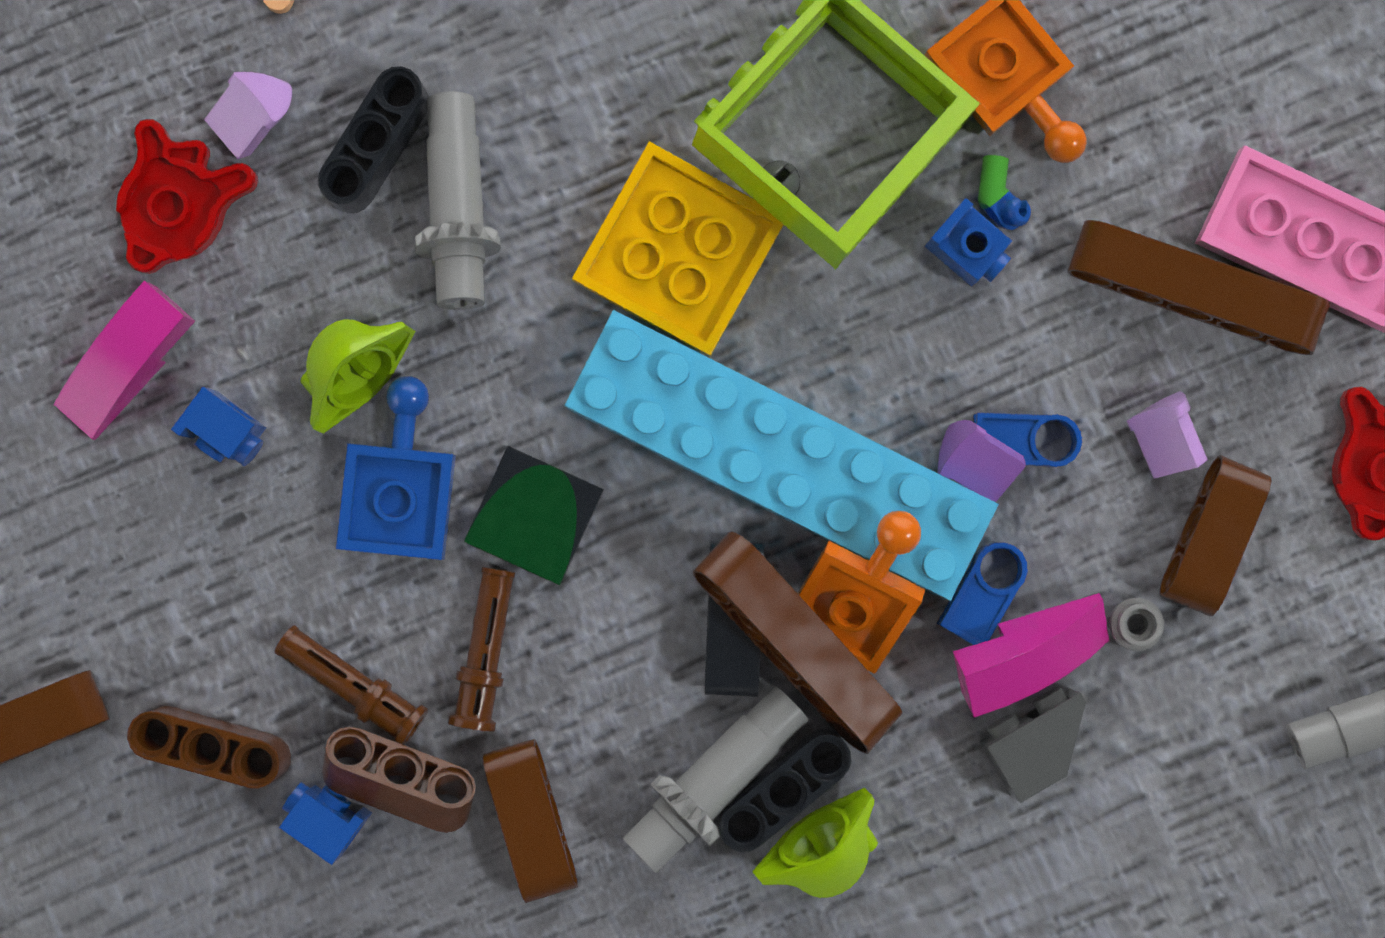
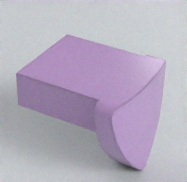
(249, 110)
(1168, 436)

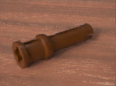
(472, 677)
(371, 699)

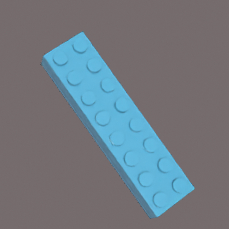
(776, 452)

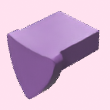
(978, 460)

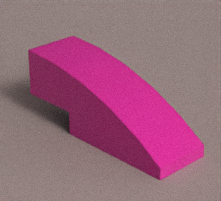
(122, 359)
(1030, 653)

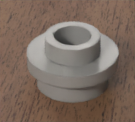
(1151, 630)

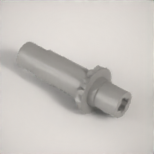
(456, 231)
(1340, 731)
(714, 780)

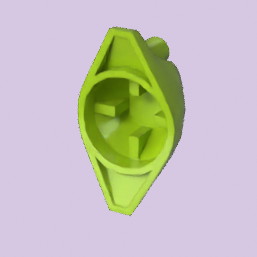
(350, 366)
(824, 849)

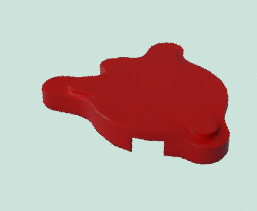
(172, 200)
(1360, 463)

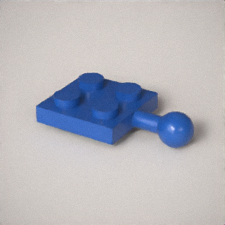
(397, 495)

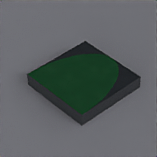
(534, 515)

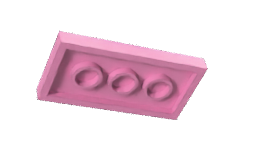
(1300, 234)

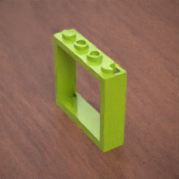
(887, 51)

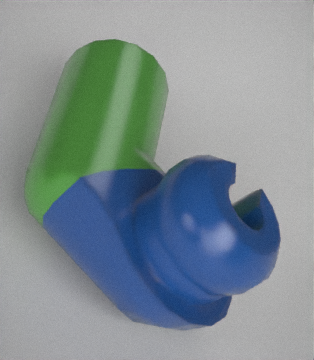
(996, 199)

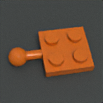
(1006, 66)
(860, 596)

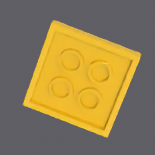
(678, 249)

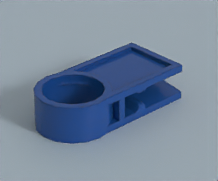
(1019, 433)
(977, 606)

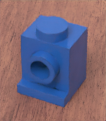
(951, 248)
(221, 428)
(322, 820)

